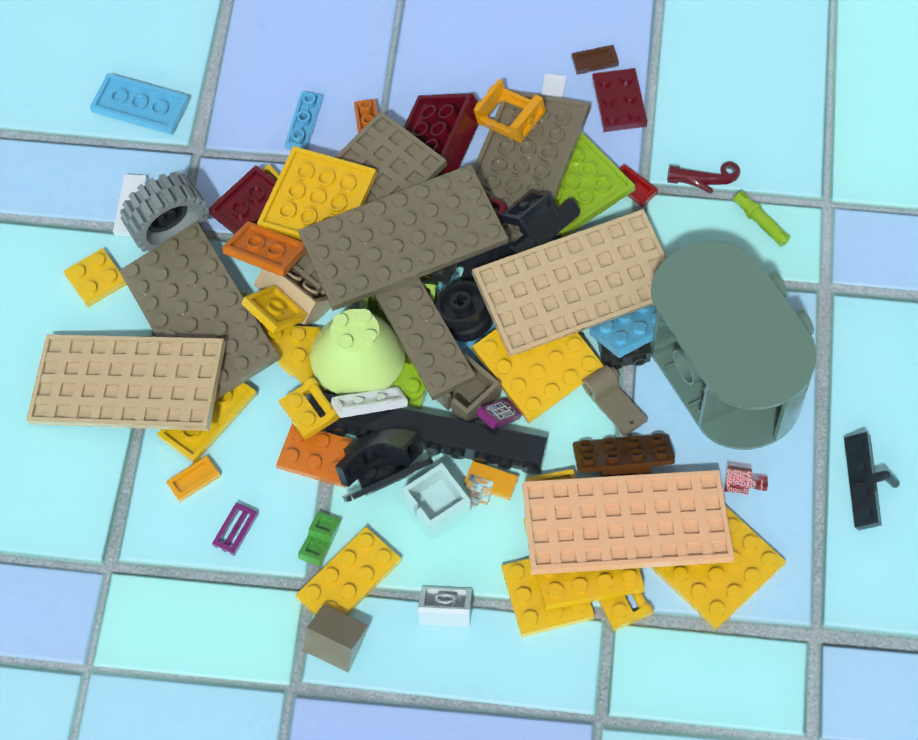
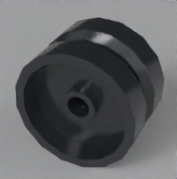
(464, 311)

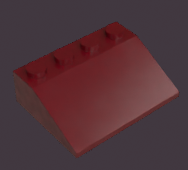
(444, 125)

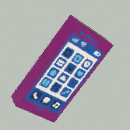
(499, 413)

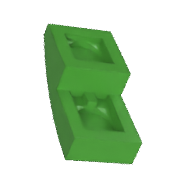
(319, 539)

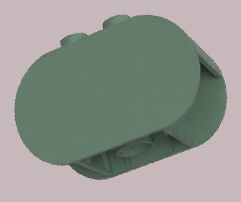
(731, 344)

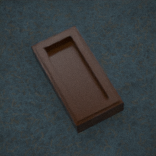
(594, 59)

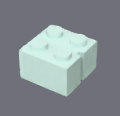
(436, 500)

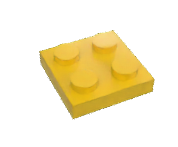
(95, 277)
(274, 309)

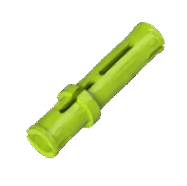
(756, 213)

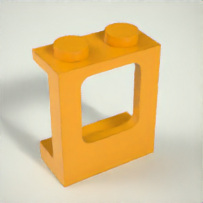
(531, 111)

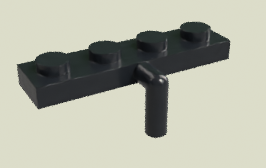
(864, 481)

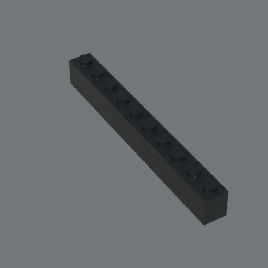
(449, 436)

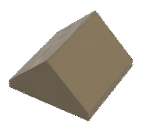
(334, 637)

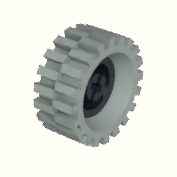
(162, 210)

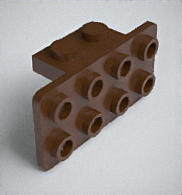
(623, 455)

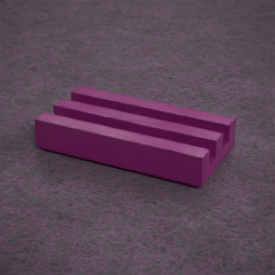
(243, 533)

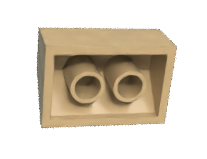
(298, 290)

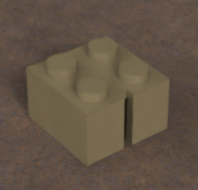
(470, 397)

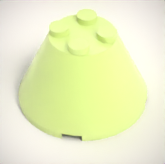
(356, 353)

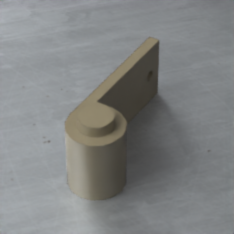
(605, 392)

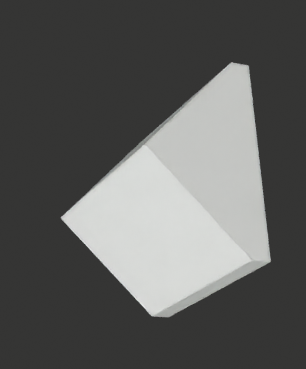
(445, 606)

